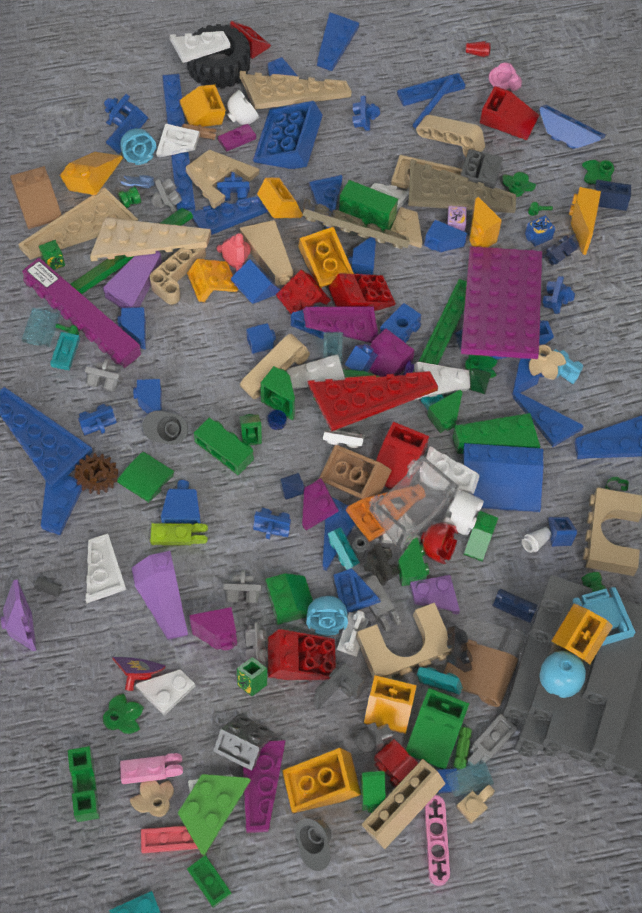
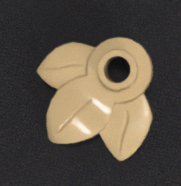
(547, 365)
(152, 794)

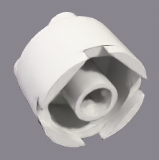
(463, 511)

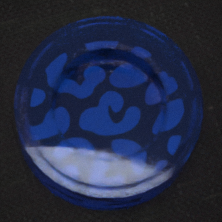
(277, 420)

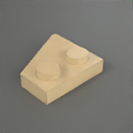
(408, 225)

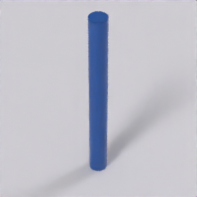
(434, 101)

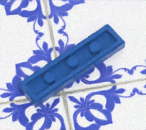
(428, 89)

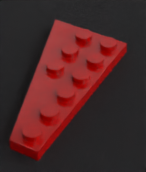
(364, 396)

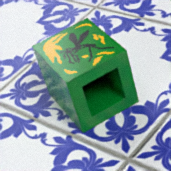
(52, 255)
(252, 676)

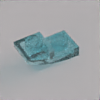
(469, 779)

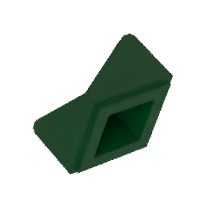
(479, 380)

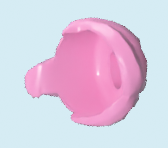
(505, 77)

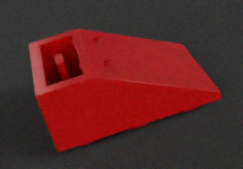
(508, 114)
(361, 291)
(399, 449)
(300, 656)

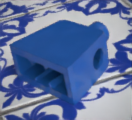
(181, 505)

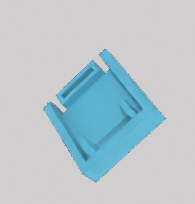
(611, 610)

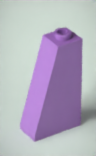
(132, 282)

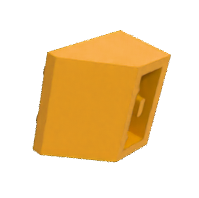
(203, 106)
(278, 199)
(582, 633)
(390, 703)

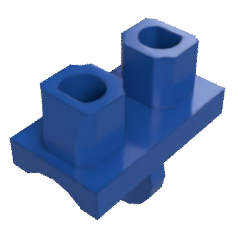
(366, 113)
(115, 115)
(234, 185)
(560, 293)
(97, 420)
(272, 524)

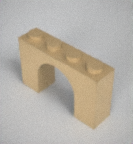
(600, 552)
(386, 664)

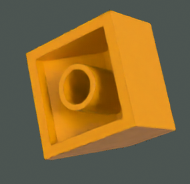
(484, 225)

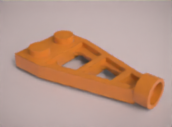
(364, 518)

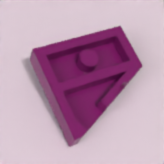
(317, 504)

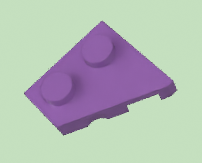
(437, 591)

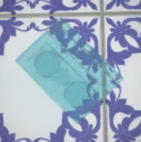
(40, 327)

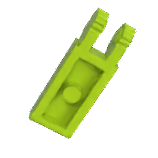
(177, 534)

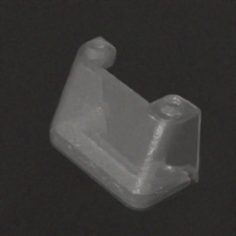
(413, 502)

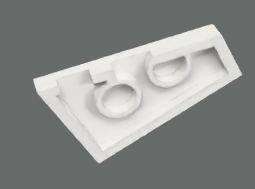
(197, 46)
(447, 378)
(460, 474)
(103, 570)

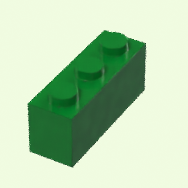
(224, 446)

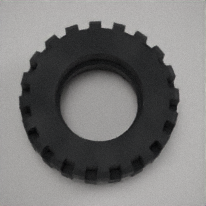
(222, 71)

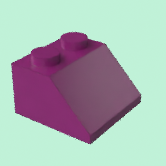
(392, 354)
(215, 628)

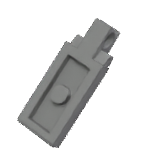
(491, 740)

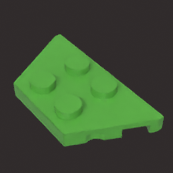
(210, 807)

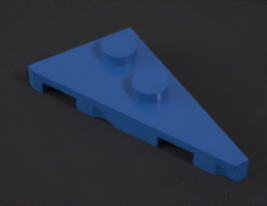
(326, 192)
(549, 422)
(337, 520)

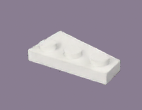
(317, 370)

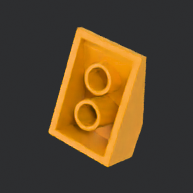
(90, 172)
(584, 216)
(324, 256)
(321, 781)

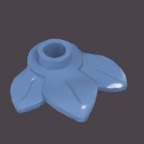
(143, 181)

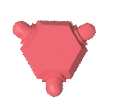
(235, 251)

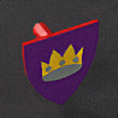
(137, 669)

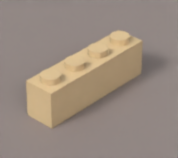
(403, 804)

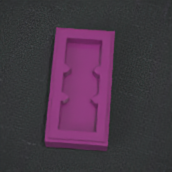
(237, 137)

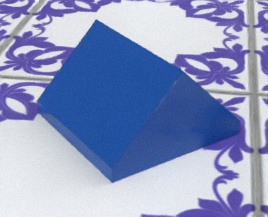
(254, 282)

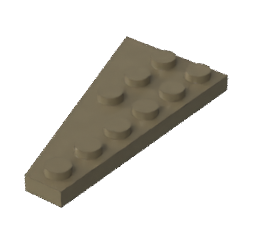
(445, 189)
(350, 223)

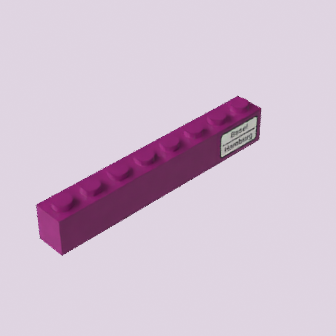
(81, 313)

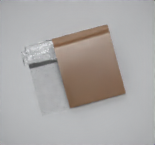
(494, 657)

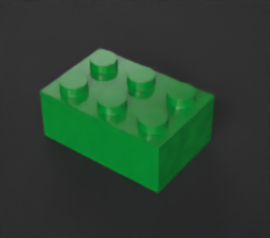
(368, 205)

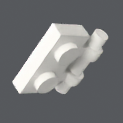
(351, 438)

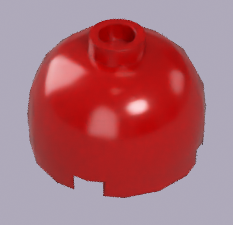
(439, 541)

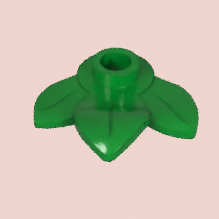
(598, 171)
(518, 183)
(482, 363)
(125, 713)

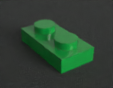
(209, 881)

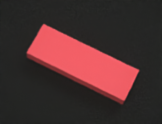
(166, 839)

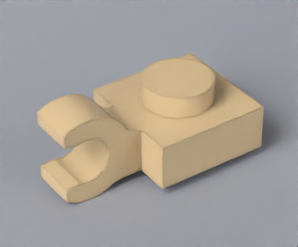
(473, 805)

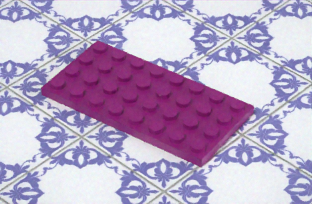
(502, 303)

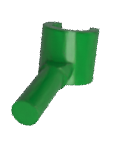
(535, 208)
(72, 329)

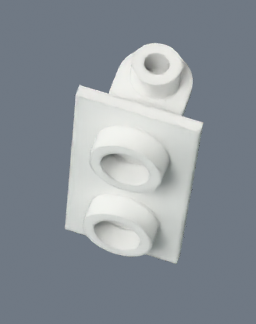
(348, 641)

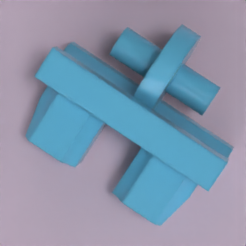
(570, 370)

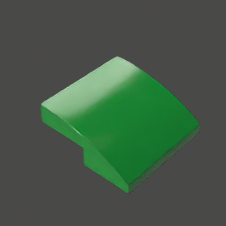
(145, 476)

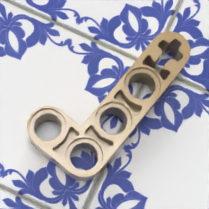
(452, 132)
(166, 276)
(281, 356)

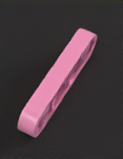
(440, 840)

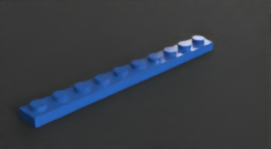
(175, 117)

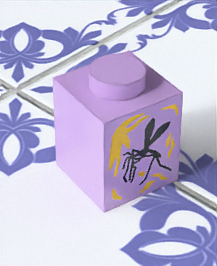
(457, 217)

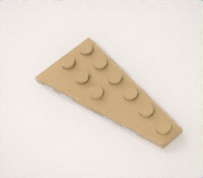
(289, 90)
(78, 224)
(145, 238)

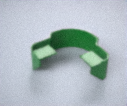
(623, 488)

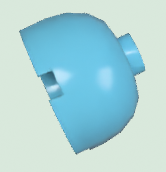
(137, 146)
(327, 615)
(562, 674)

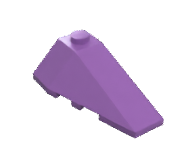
(158, 586)
(18, 617)

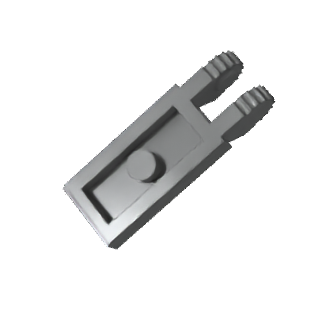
(384, 607)

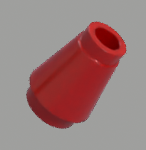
(479, 48)

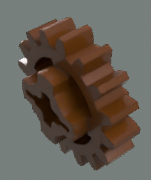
(104, 471)

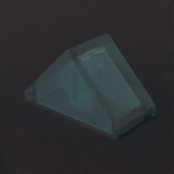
(332, 344)

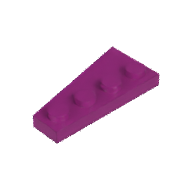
(354, 322)
(263, 787)

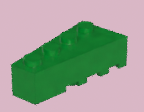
(506, 431)

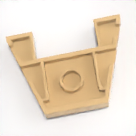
(213, 168)

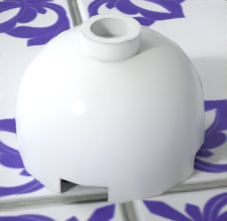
(241, 110)

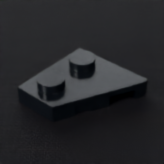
(460, 655)

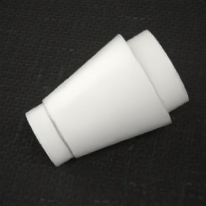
(534, 541)

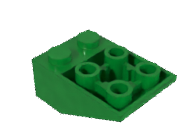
(437, 728)

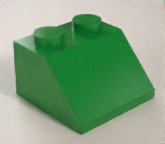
(278, 392)
(288, 597)

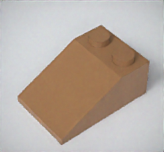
(35, 197)
(354, 473)

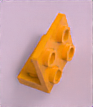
(210, 276)

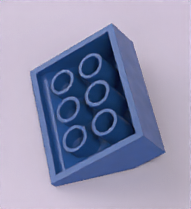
(289, 135)
(507, 476)

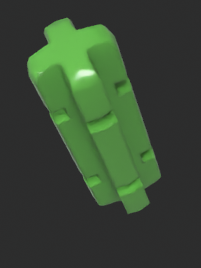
(462, 748)

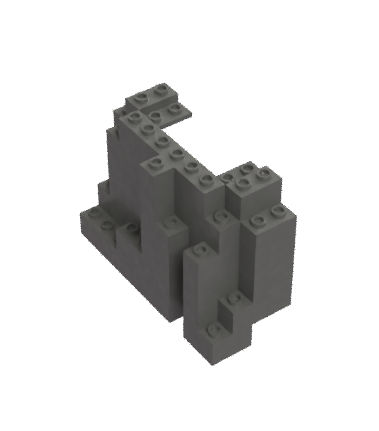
(606, 714)

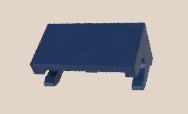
(613, 194)

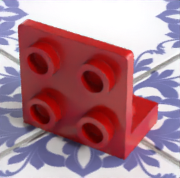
(302, 292)

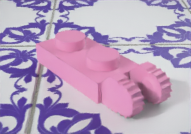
(150, 768)

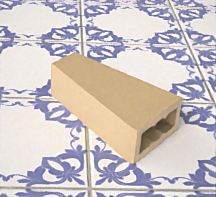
(268, 250)

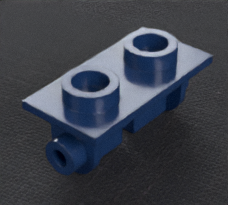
(555, 253)
(515, 605)

